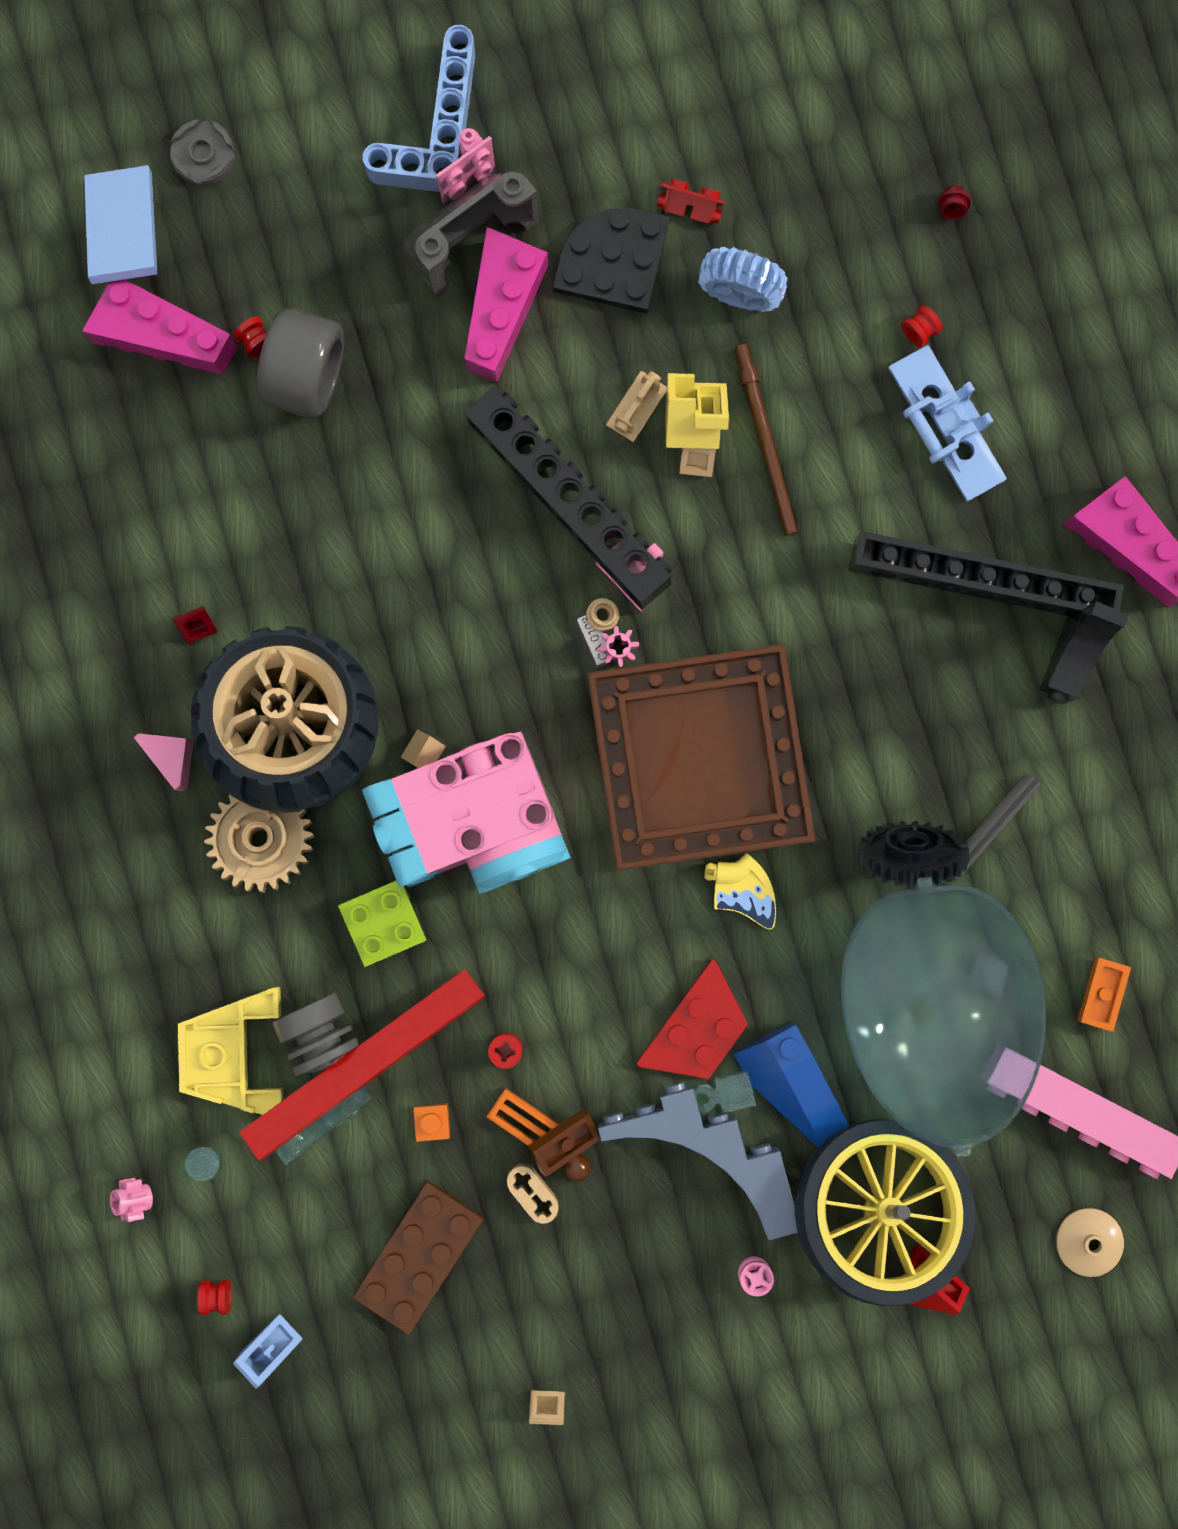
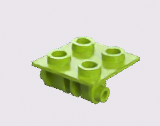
(382, 923)

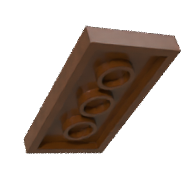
(418, 1257)

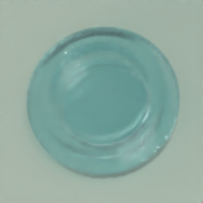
(202, 1163)

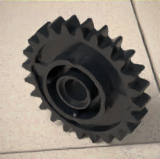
(913, 852)

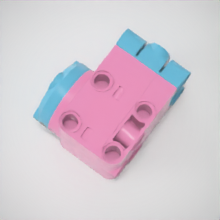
(472, 810)

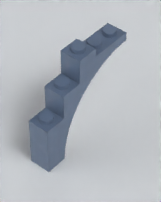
(719, 1139)

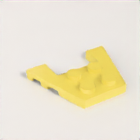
(215, 1054)

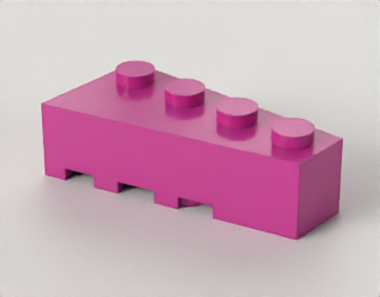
(503, 296)
(151, 326)
(1132, 537)

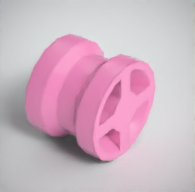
(759, 1281)

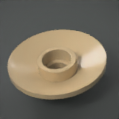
(1074, 1239)

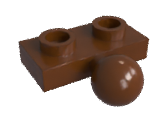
(564, 1147)

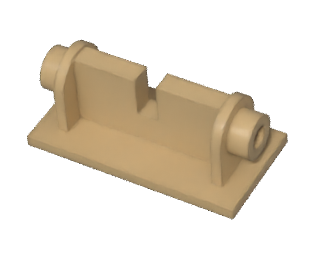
(637, 405)

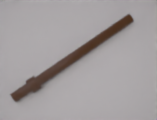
(749, 379)

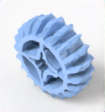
(742, 279)

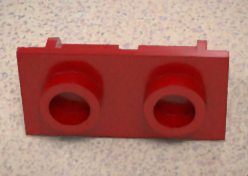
(703, 203)

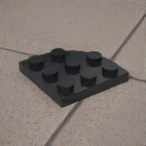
(613, 258)

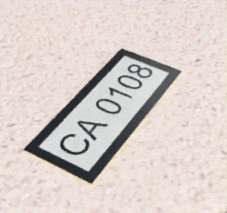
(592, 640)

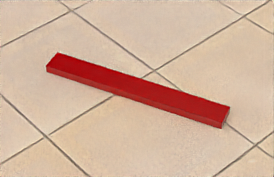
(361, 1065)

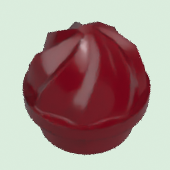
(954, 202)

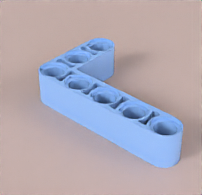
(444, 123)

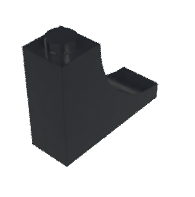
(1078, 650)

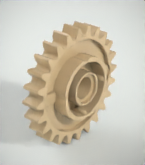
(261, 864)

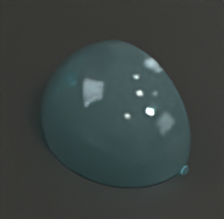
(944, 1011)

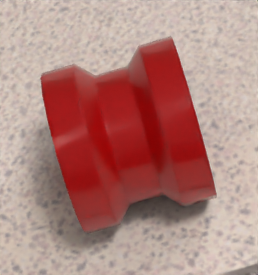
(922, 326)
(252, 335)
(511, 1045)
(214, 1297)

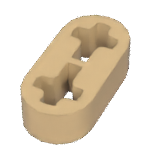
(526, 1199)

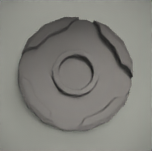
(202, 152)

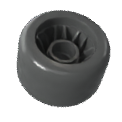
(300, 362)

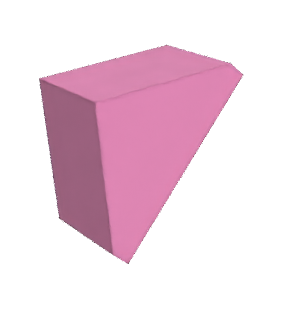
(170, 756)

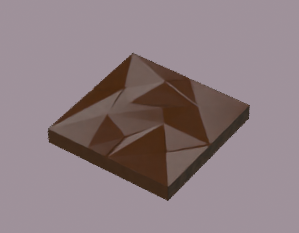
(700, 757)

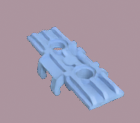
(954, 418)

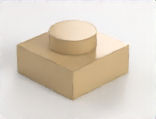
(697, 461)

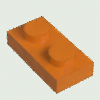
(1104, 994)

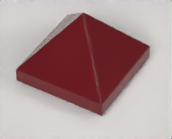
(195, 625)

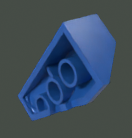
(792, 1082)

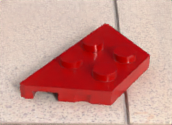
(698, 1029)

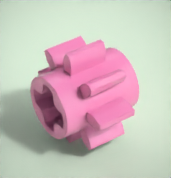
(611, 653)
(131, 1199)

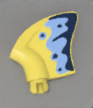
(743, 889)

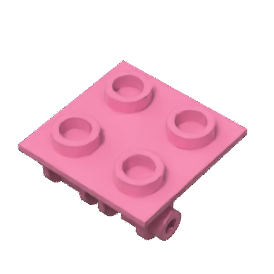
(473, 165)

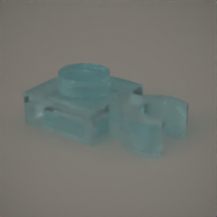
(731, 1091)

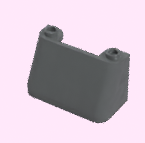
(501, 195)

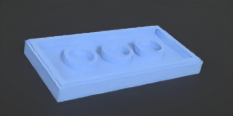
(120, 225)

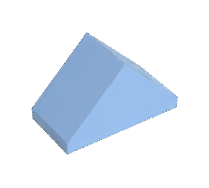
(267, 1351)

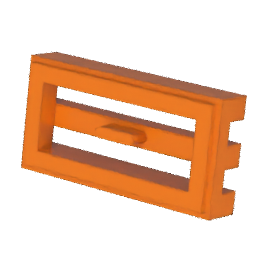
(507, 1094)

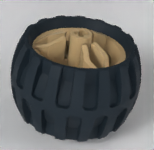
(286, 659)

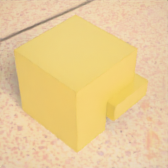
(695, 412)

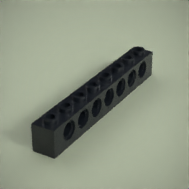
(495, 408)
(979, 575)

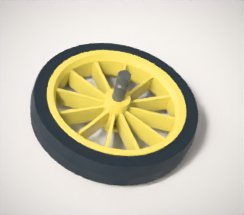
(884, 1214)

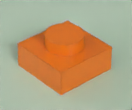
(432, 1122)

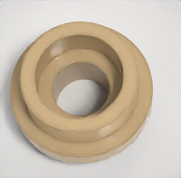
(607, 606)

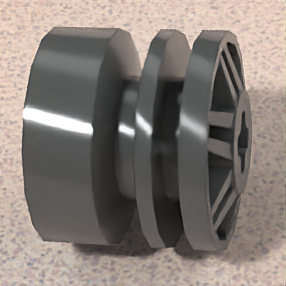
(315, 1035)

